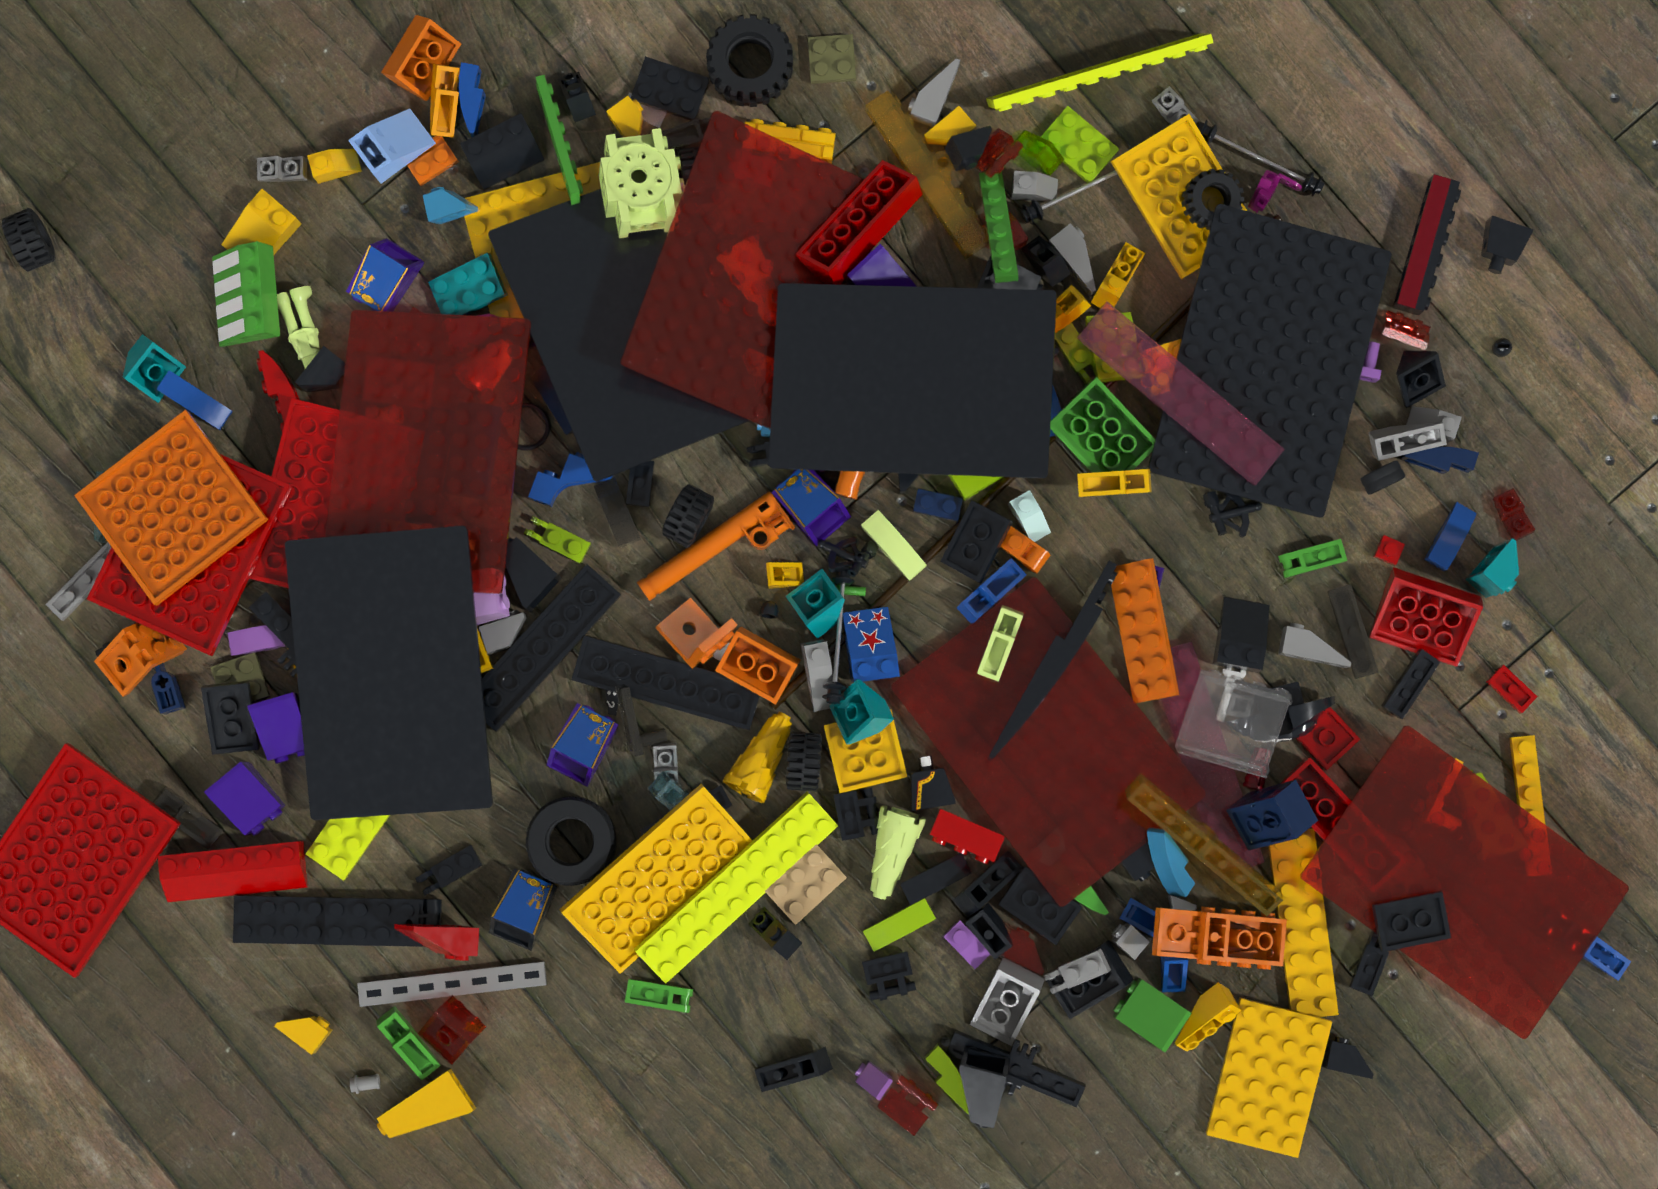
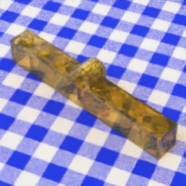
(933, 180)
(1203, 844)

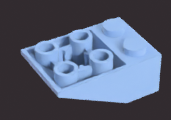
(392, 144)

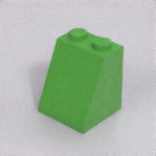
(1151, 1014)

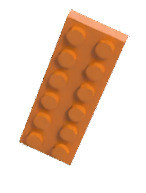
(1144, 632)

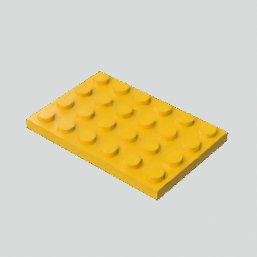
(1156, 179)
(1269, 1077)

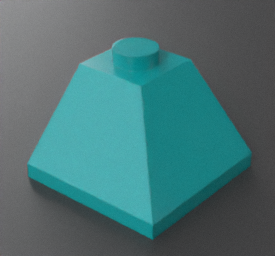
(148, 365)
(817, 603)
(861, 713)

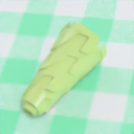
(894, 845)

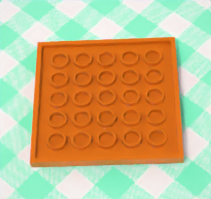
(171, 507)

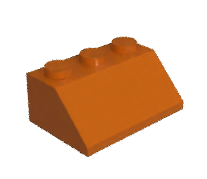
(416, 53)
(758, 665)

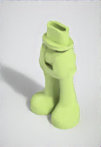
(303, 340)

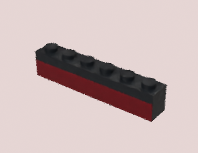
(1426, 245)

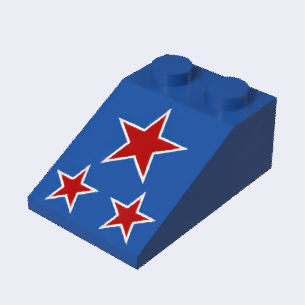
(870, 644)

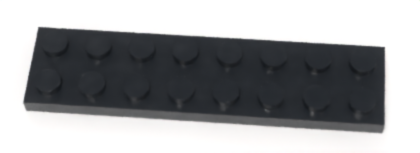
(545, 645)
(665, 682)

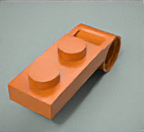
(1025, 550)

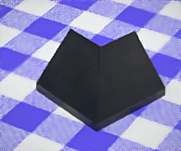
(322, 372)
(1419, 375)

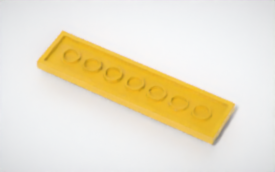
(1307, 944)

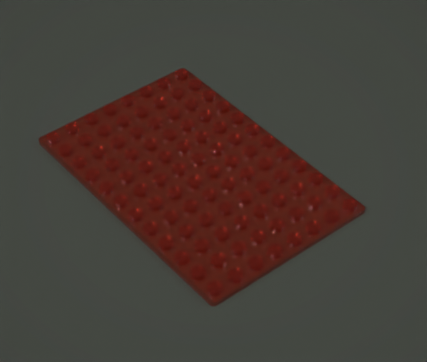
(718, 275)
(431, 430)
(1067, 768)
(1512, 888)

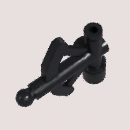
(1220, 517)
(856, 560)

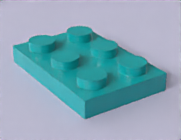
(468, 287)

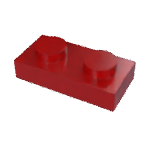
(1511, 689)

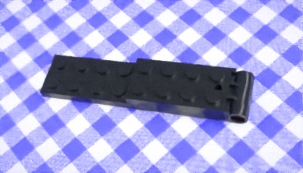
(330, 920)

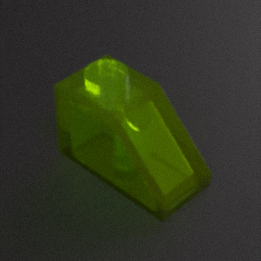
(1039, 152)

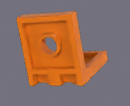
(706, 635)
(140, 654)

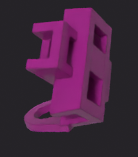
(1267, 187)

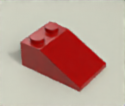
(454, 941)

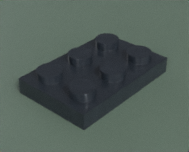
(670, 89)
(976, 541)
(229, 718)
(1036, 908)
(1411, 921)

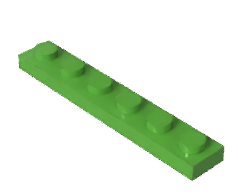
(561, 147)
(998, 228)

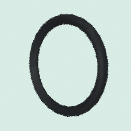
(547, 429)

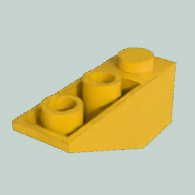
(1118, 276)
(1209, 1013)

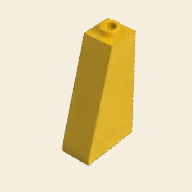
(430, 1105)

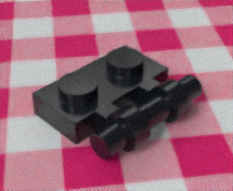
(849, 814)
(886, 969)

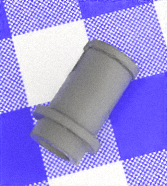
(364, 1083)

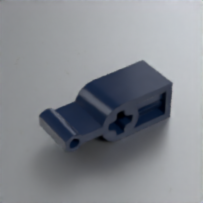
(168, 698)

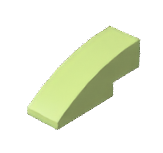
(893, 545)
(1000, 643)

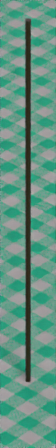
(985, 501)

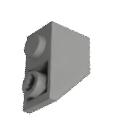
(502, 633)
(1129, 940)

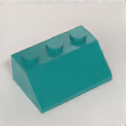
(1496, 570)

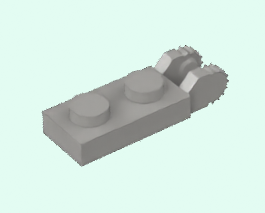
(1079, 970)

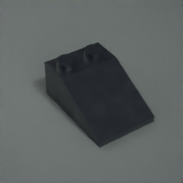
(1242, 635)
(1087, 994)

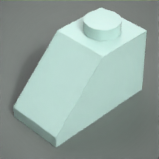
(1029, 516)

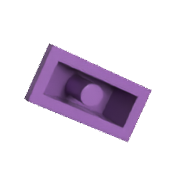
(966, 944)
(873, 1079)

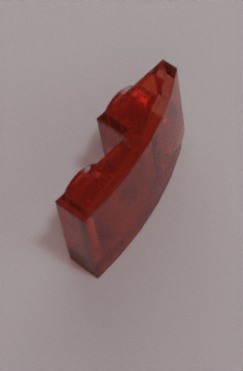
(1512, 514)

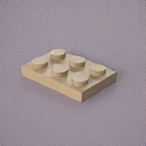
(805, 884)

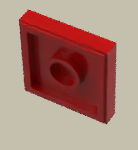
(1329, 739)

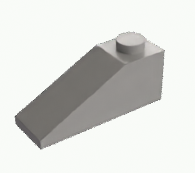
(932, 98)
(1072, 247)
(1406, 439)
(1305, 645)
(818, 671)

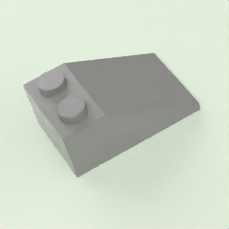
(1007, 1001)

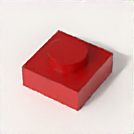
(1389, 550)

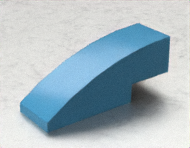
(1169, 863)

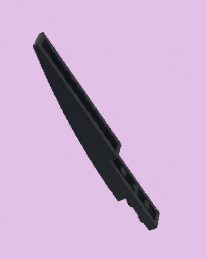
(1056, 660)

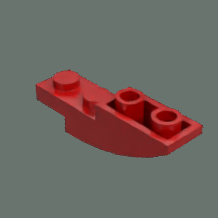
(276, 384)

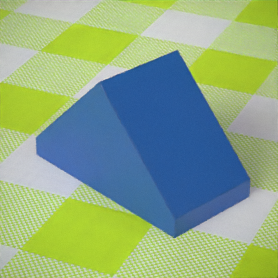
(1173, 974)

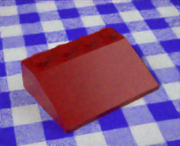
(1426, 616)

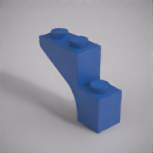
(548, 486)

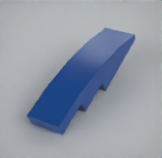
(1606, 959)

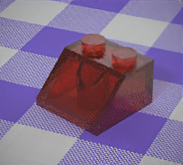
(452, 1029)

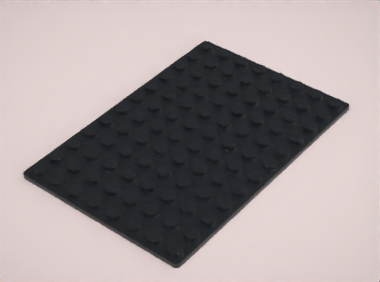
(582, 301)
(1284, 340)
(913, 380)
(389, 673)

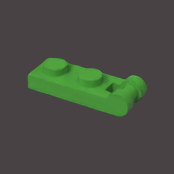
(1313, 558)
(658, 995)

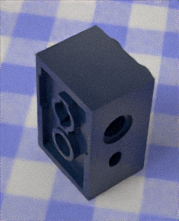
(1272, 815)

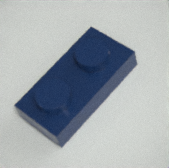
(937, 505)

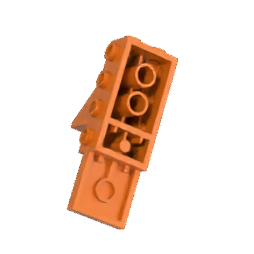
(1220, 937)

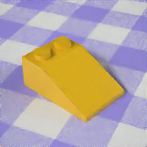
(263, 222)

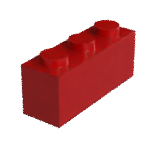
(966, 836)

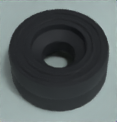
(1382, 477)

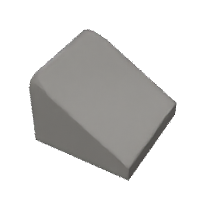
(1177, 903)

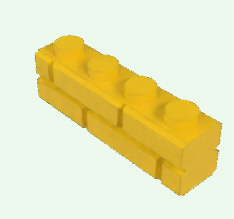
(816, 143)

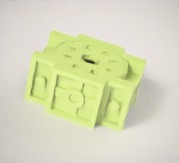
(642, 168)

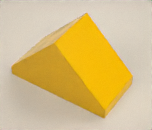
(784, 574)

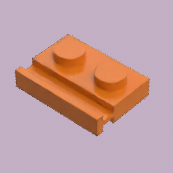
(433, 161)

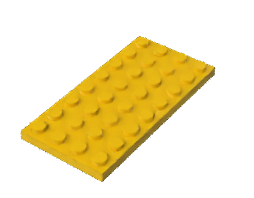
(655, 876)

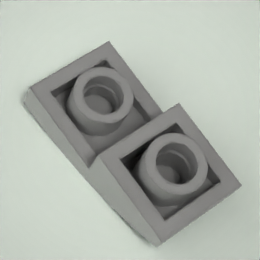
(1172, 106)
(282, 169)
(666, 759)

